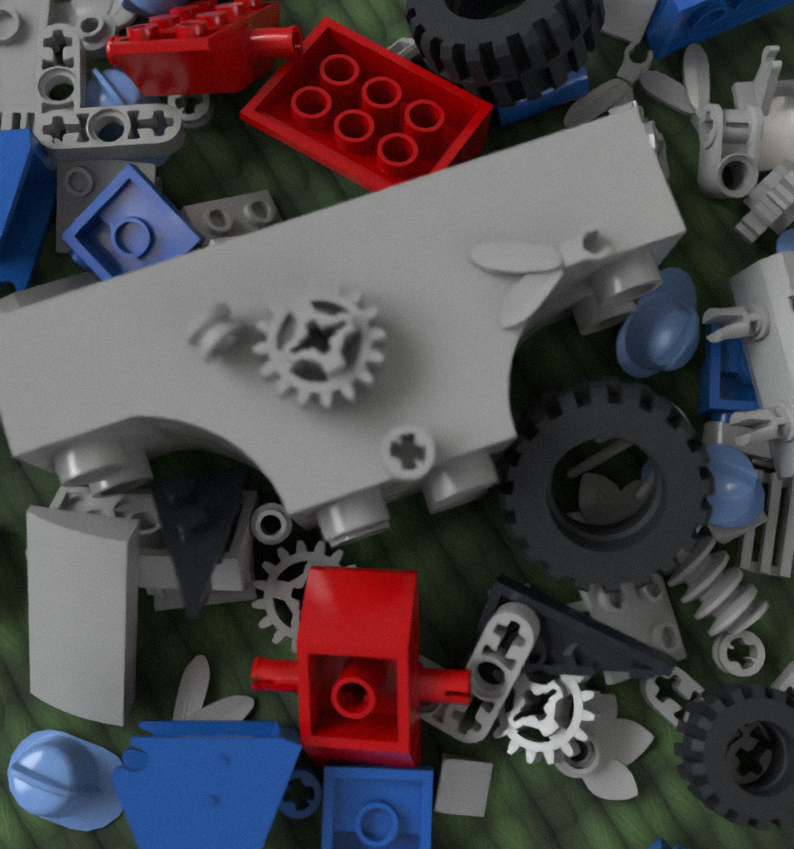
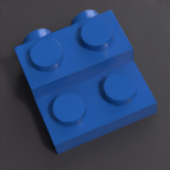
(129, 228)
(724, 379)
(376, 806)

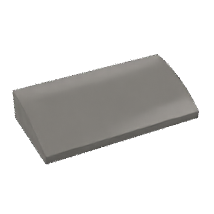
(154, 560)
(83, 612)

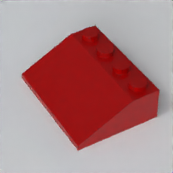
(368, 111)

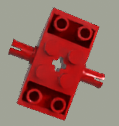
(204, 47)
(360, 668)

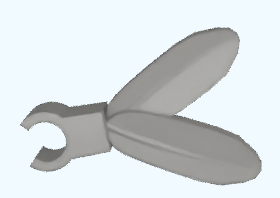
(611, 93)
(686, 98)
(542, 270)
(193, 692)

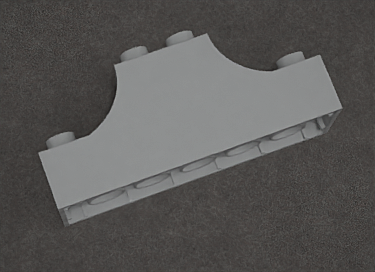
(110, 381)

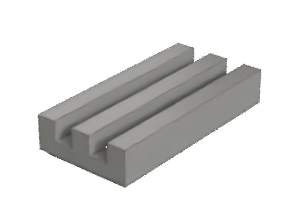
(785, 544)

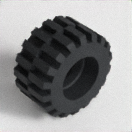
(705, 747)

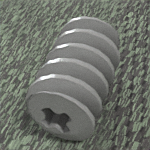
(717, 588)

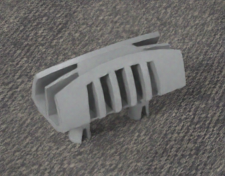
(765, 323)

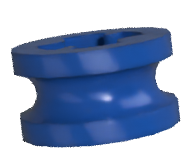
(309, 778)

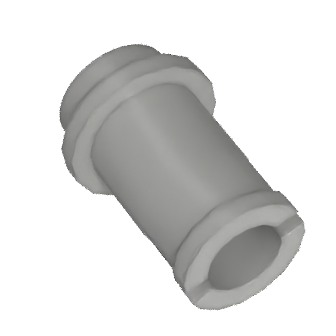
(260, 529)

